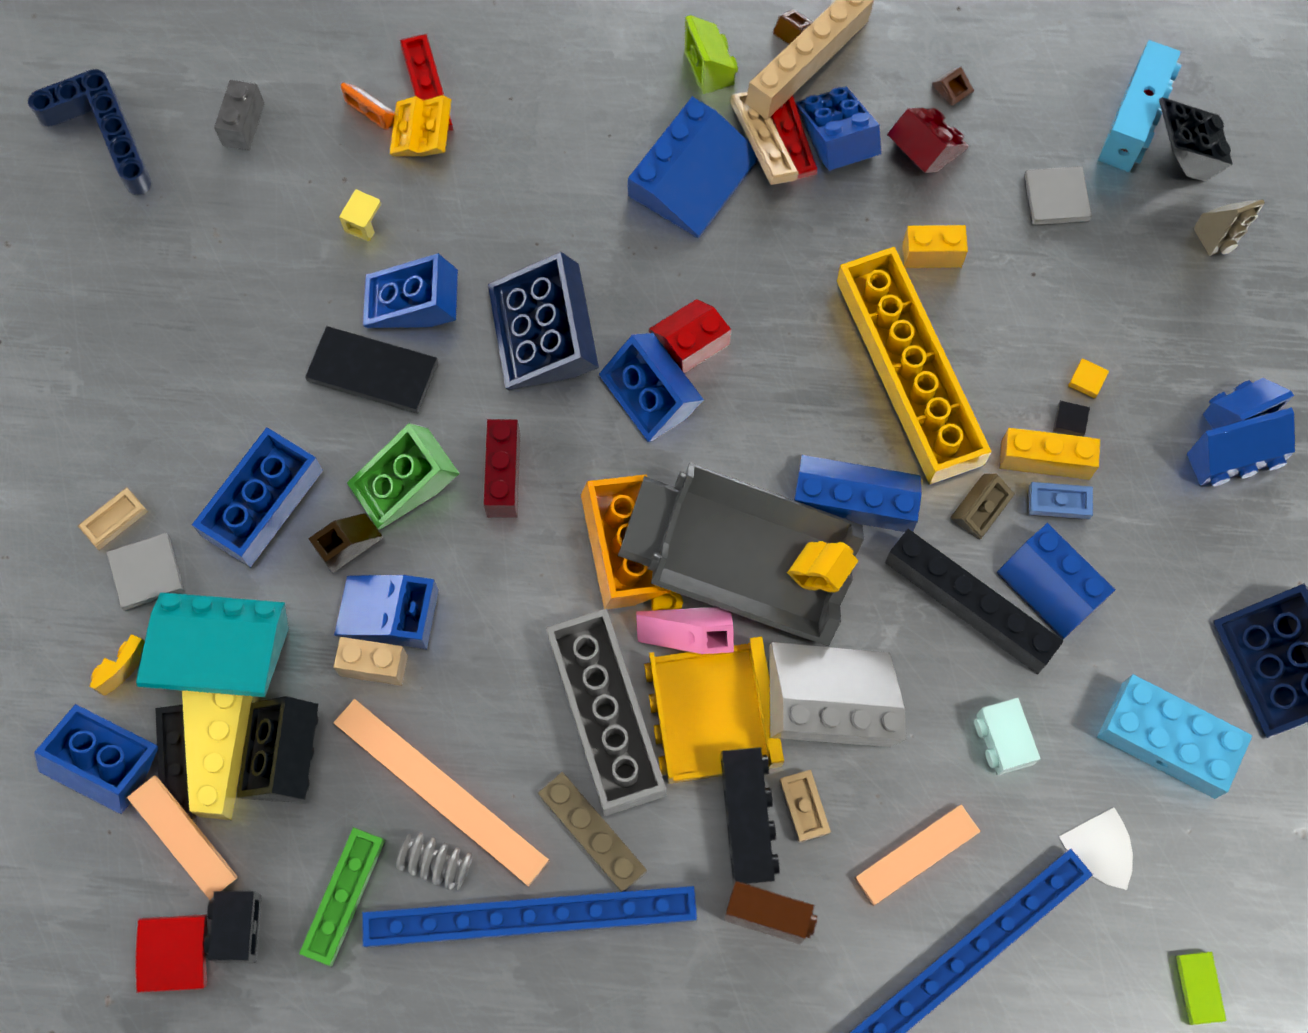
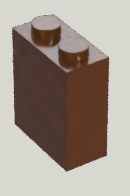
(770, 913)

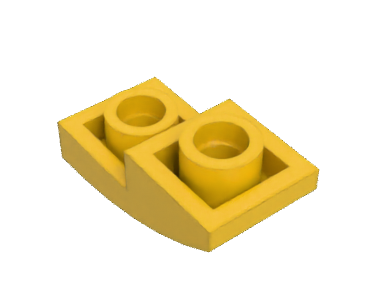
(112, 674)

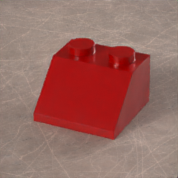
(693, 334)

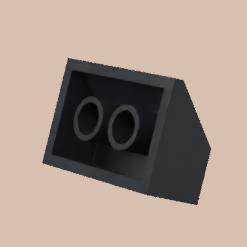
(278, 750)

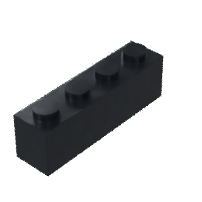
(747, 816)

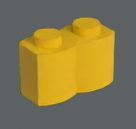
(823, 566)

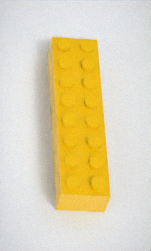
(913, 365)

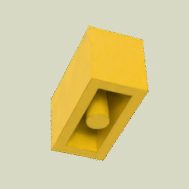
(935, 246)

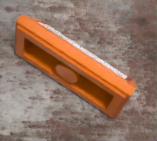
(368, 105)

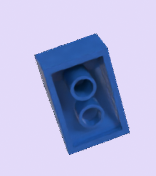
(411, 294)

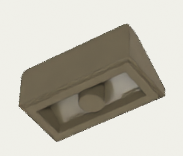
(983, 505)

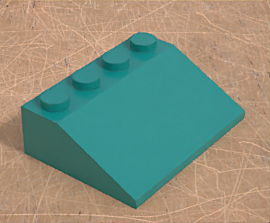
(212, 644)

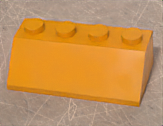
(607, 515)

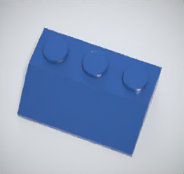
(650, 385)
(1244, 448)
(1055, 581)
(96, 758)

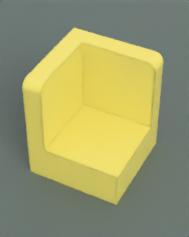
(358, 215)

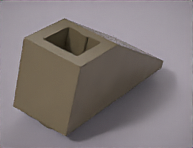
(1224, 226)

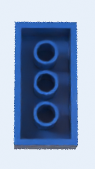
(258, 497)

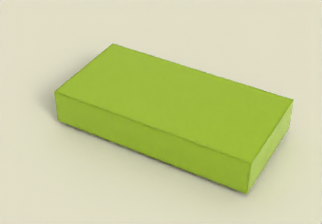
(1201, 988)

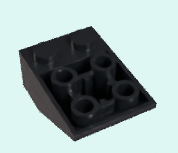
(1196, 139)

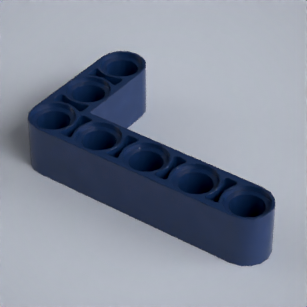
(94, 93)

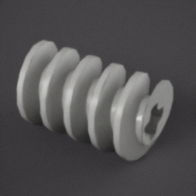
(433, 862)

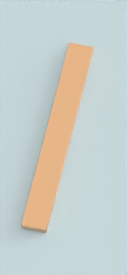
(442, 792)

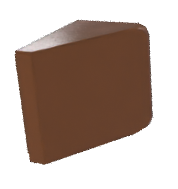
(790, 26)
(953, 85)

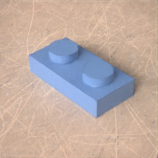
(1060, 500)

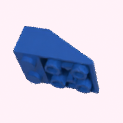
(840, 128)
(388, 609)

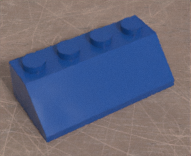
(860, 493)

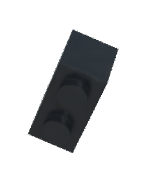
(233, 927)

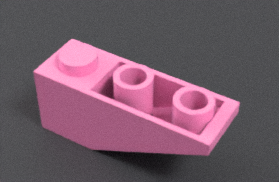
(690, 629)

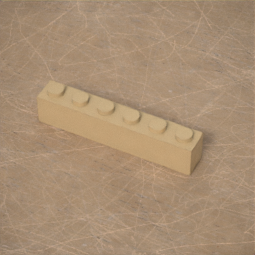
(806, 55)

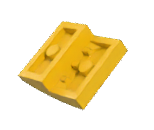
(420, 126)

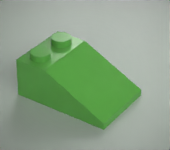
(402, 475)

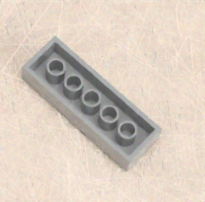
(606, 712)

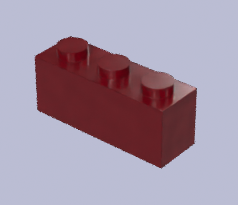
(502, 468)

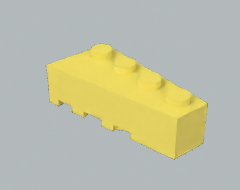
(214, 750)

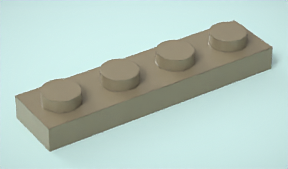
(592, 832)

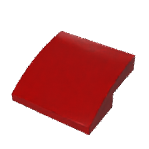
(171, 953)

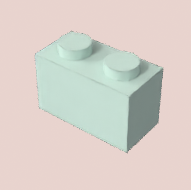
(1006, 736)

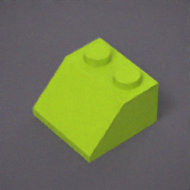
(708, 55)

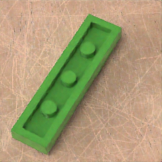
(342, 897)

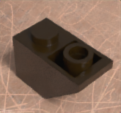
(345, 540)

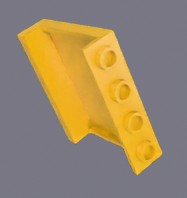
(710, 708)

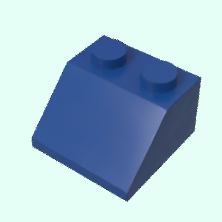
(1247, 402)

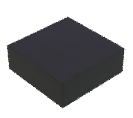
(1071, 419)

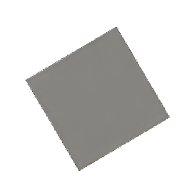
(1057, 195)
(145, 571)

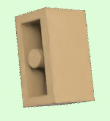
(370, 661)

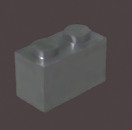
(239, 115)

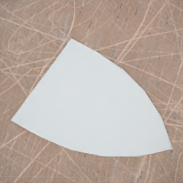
(1103, 848)

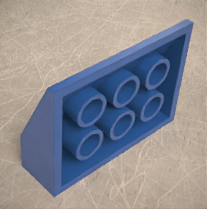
(692, 168)

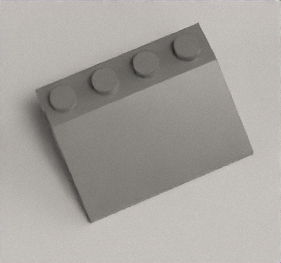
(834, 696)

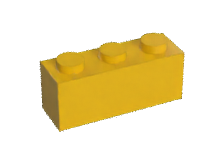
(1049, 453)

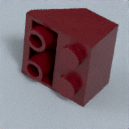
(927, 138)

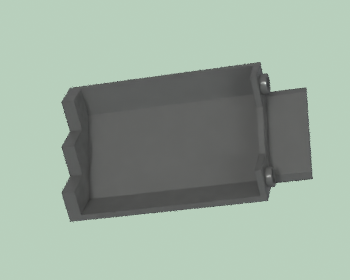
(735, 548)

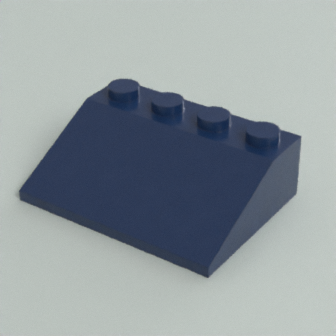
(543, 323)
(1271, 657)

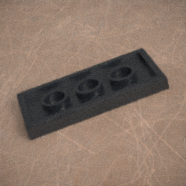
(372, 369)

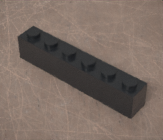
(973, 601)

